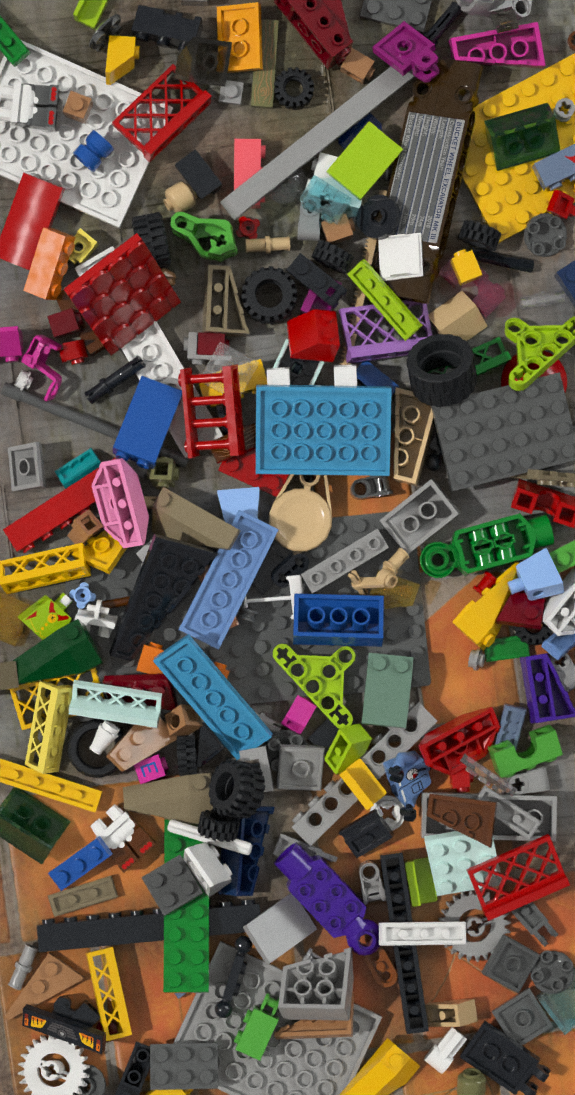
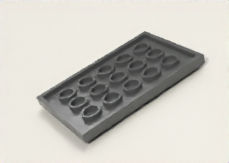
(505, 432)

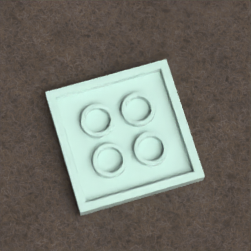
(451, 856)

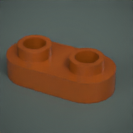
(379, 965)

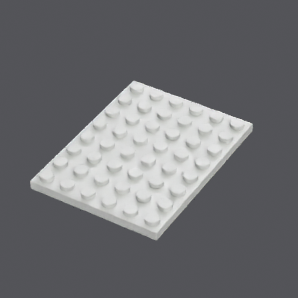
(50, 155)

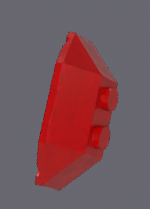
(465, 734)

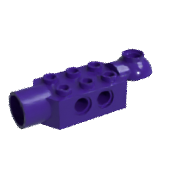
(328, 898)

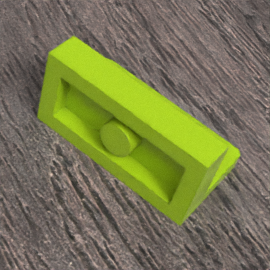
(89, 12)
(420, 881)

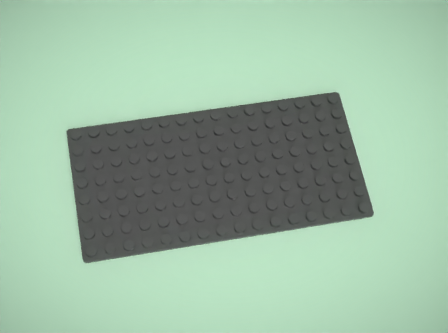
(250, 645)

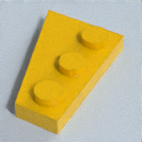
(102, 552)

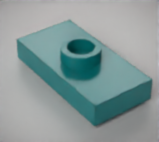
(78, 468)

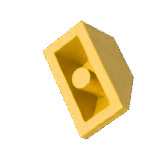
(120, 57)

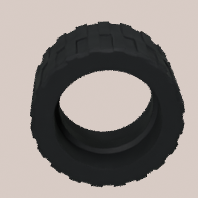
(442, 388)

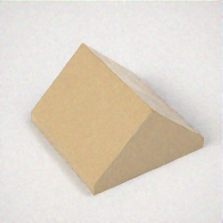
(458, 317)

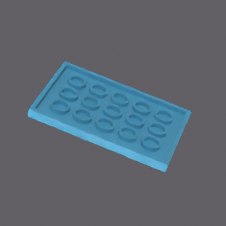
(323, 430)

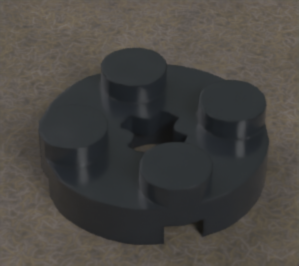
(371, 209)

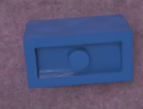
(371, 376)

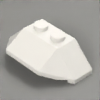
(560, 608)

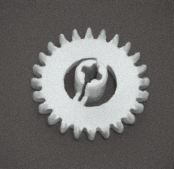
(35, 1060)

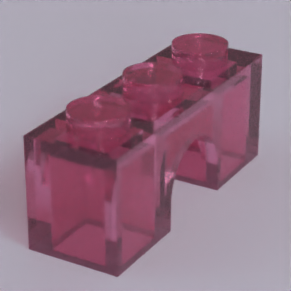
(489, 294)

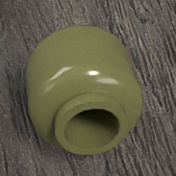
(471, 1082)

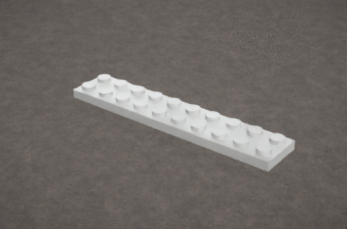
(162, 367)

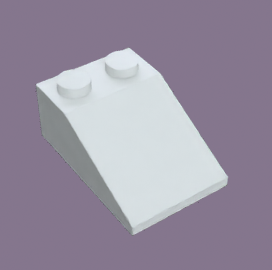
(207, 868)

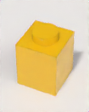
(465, 267)

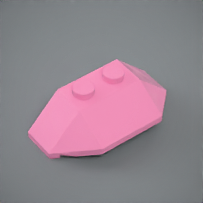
(121, 502)

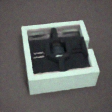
(301, 370)

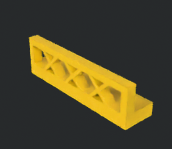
(46, 575)
(114, 992)

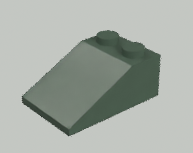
(387, 690)

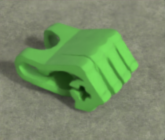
(200, 228)

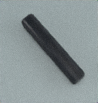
(503, 260)

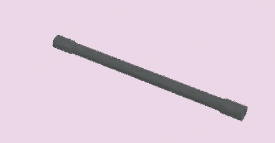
(22, 396)

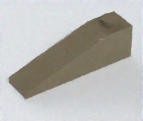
(189, 523)

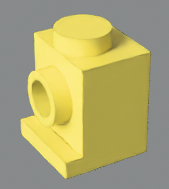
(89, 246)

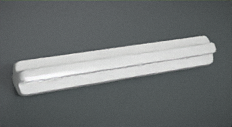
(191, 832)

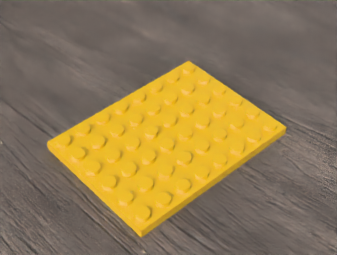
(514, 194)

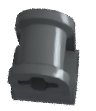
(373, 487)

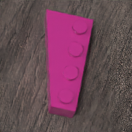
(511, 48)

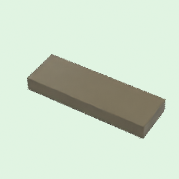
(82, 895)

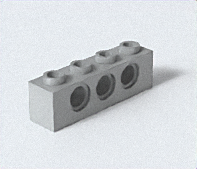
(344, 561)

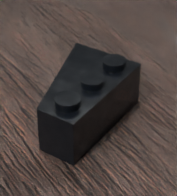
(165, 27)

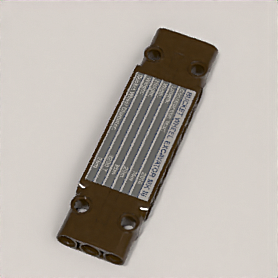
(432, 165)

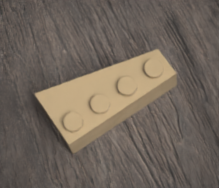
(412, 436)

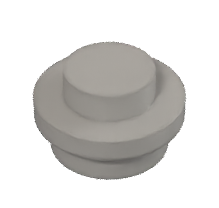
(476, 659)

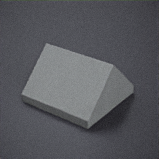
(26, 467)

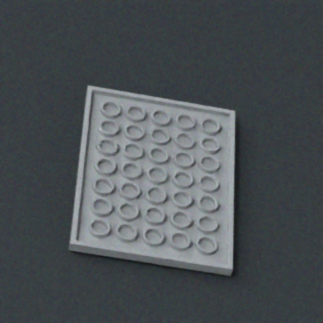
(286, 1065)

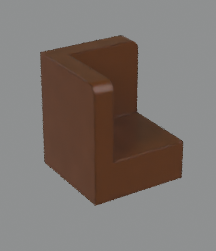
(91, 341)

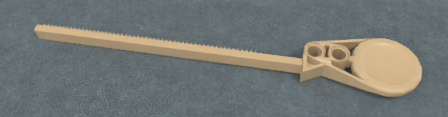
(300, 513)

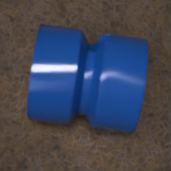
(95, 148)

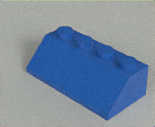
(338, 620)

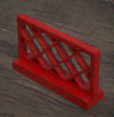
(175, 126)
(520, 895)

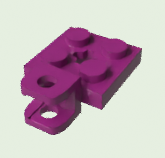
(418, 56)

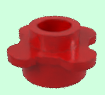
(252, 223)

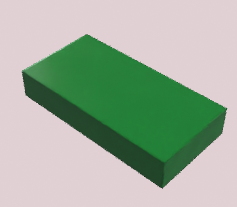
(506, 648)

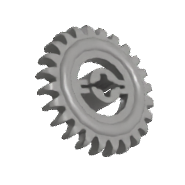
(478, 947)

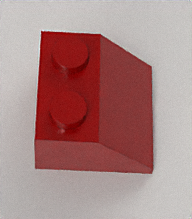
(314, 336)

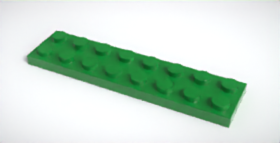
(185, 932)

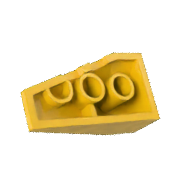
(479, 619)
(383, 1072)

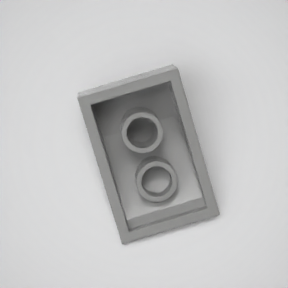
(420, 516)

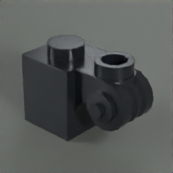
(85, 1014)

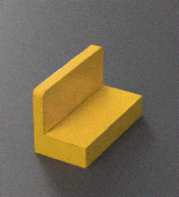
(363, 783)

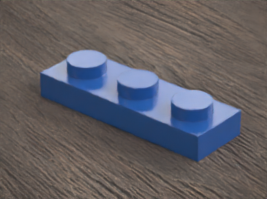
(80, 863)

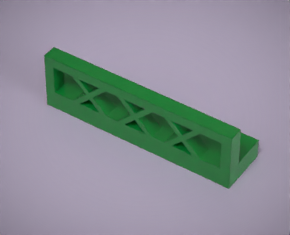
(487, 365)

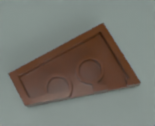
(465, 815)

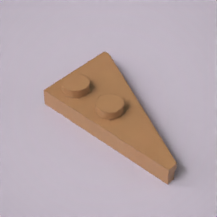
(47, 981)
(318, 1028)

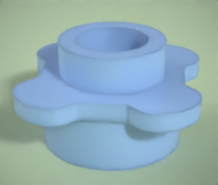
(76, 595)

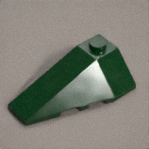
(58, 655)

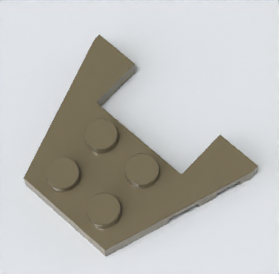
(548, 478)

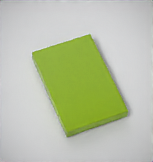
(364, 161)

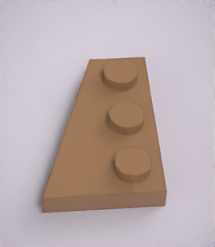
(139, 744)

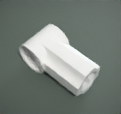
(442, 1054)

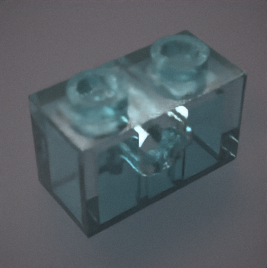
(319, 189)

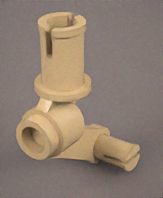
(385, 577)

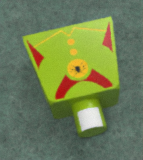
(47, 615)

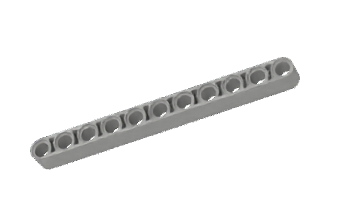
(314, 141)

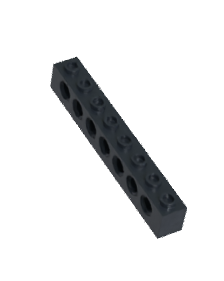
(405, 955)

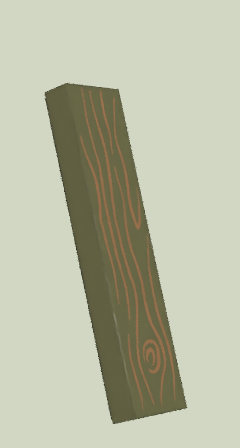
(264, 79)

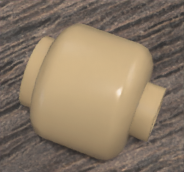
(180, 197)

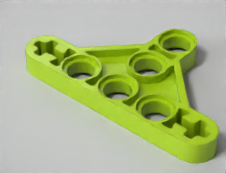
(532, 353)
(313, 670)

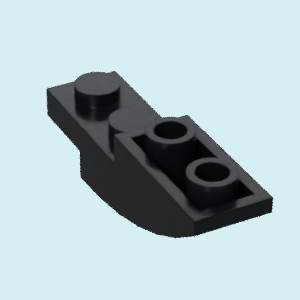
(135, 1071)

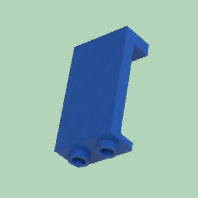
(147, 422)

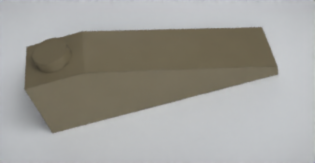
(171, 798)

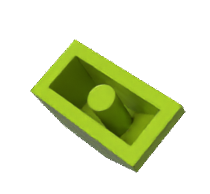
(347, 747)

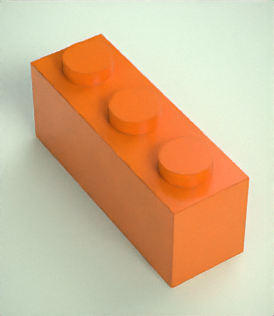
(49, 264)

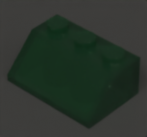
(522, 136)
(30, 825)

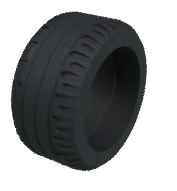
(75, 758)

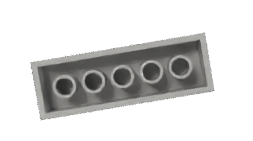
(540, 806)

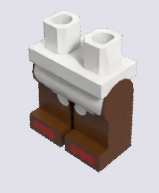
(123, 829)

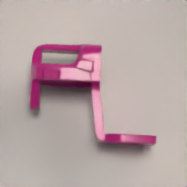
(38, 360)

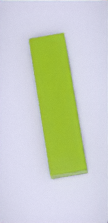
(384, 299)

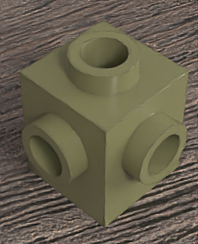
(167, 466)

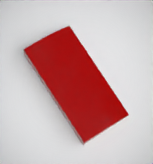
(30, 212)

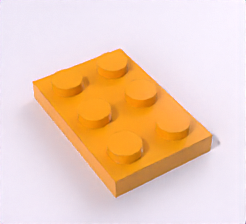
(243, 28)

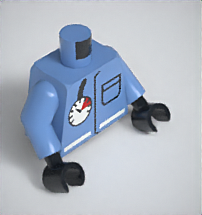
(407, 779)

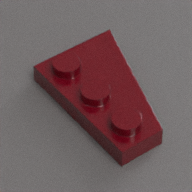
(522, 612)
(147, 682)

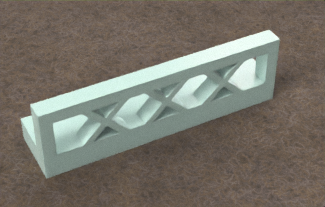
(115, 708)

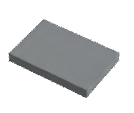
(279, 928)

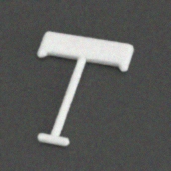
(296, 587)

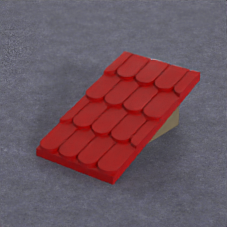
(122, 294)

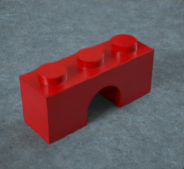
(533, 497)

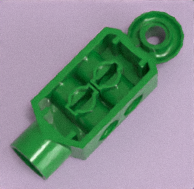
(488, 545)

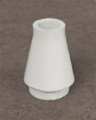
(104, 737)

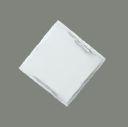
(401, 257)

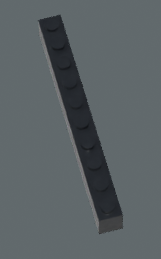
(136, 927)

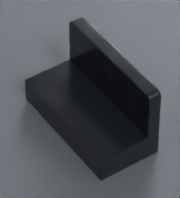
(198, 175)

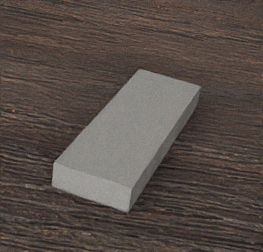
(510, 814)

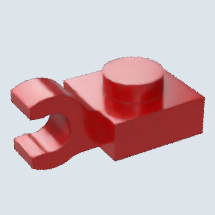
(561, 205)

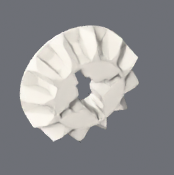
(387, 802)

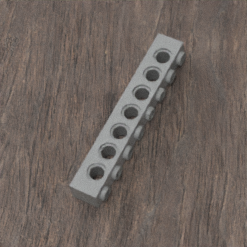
(311, 833)

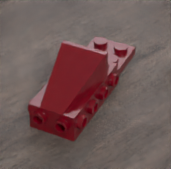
(321, 26)

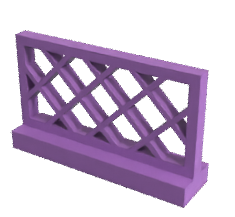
(382, 350)

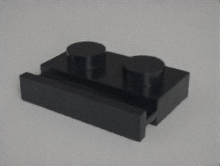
(366, 833)

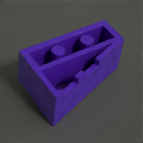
(544, 691)

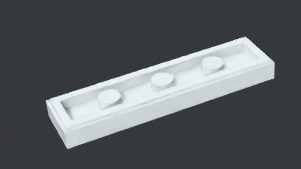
(422, 933)

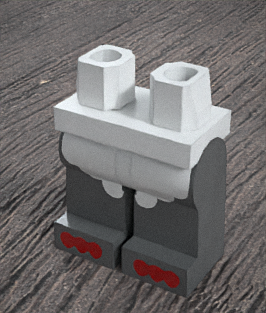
(31, 106)

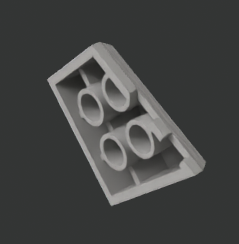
(318, 988)

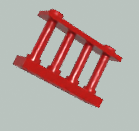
(231, 399)

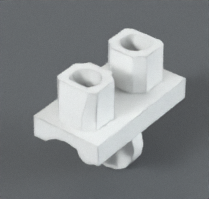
(98, 616)

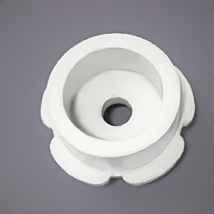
(23, 380)

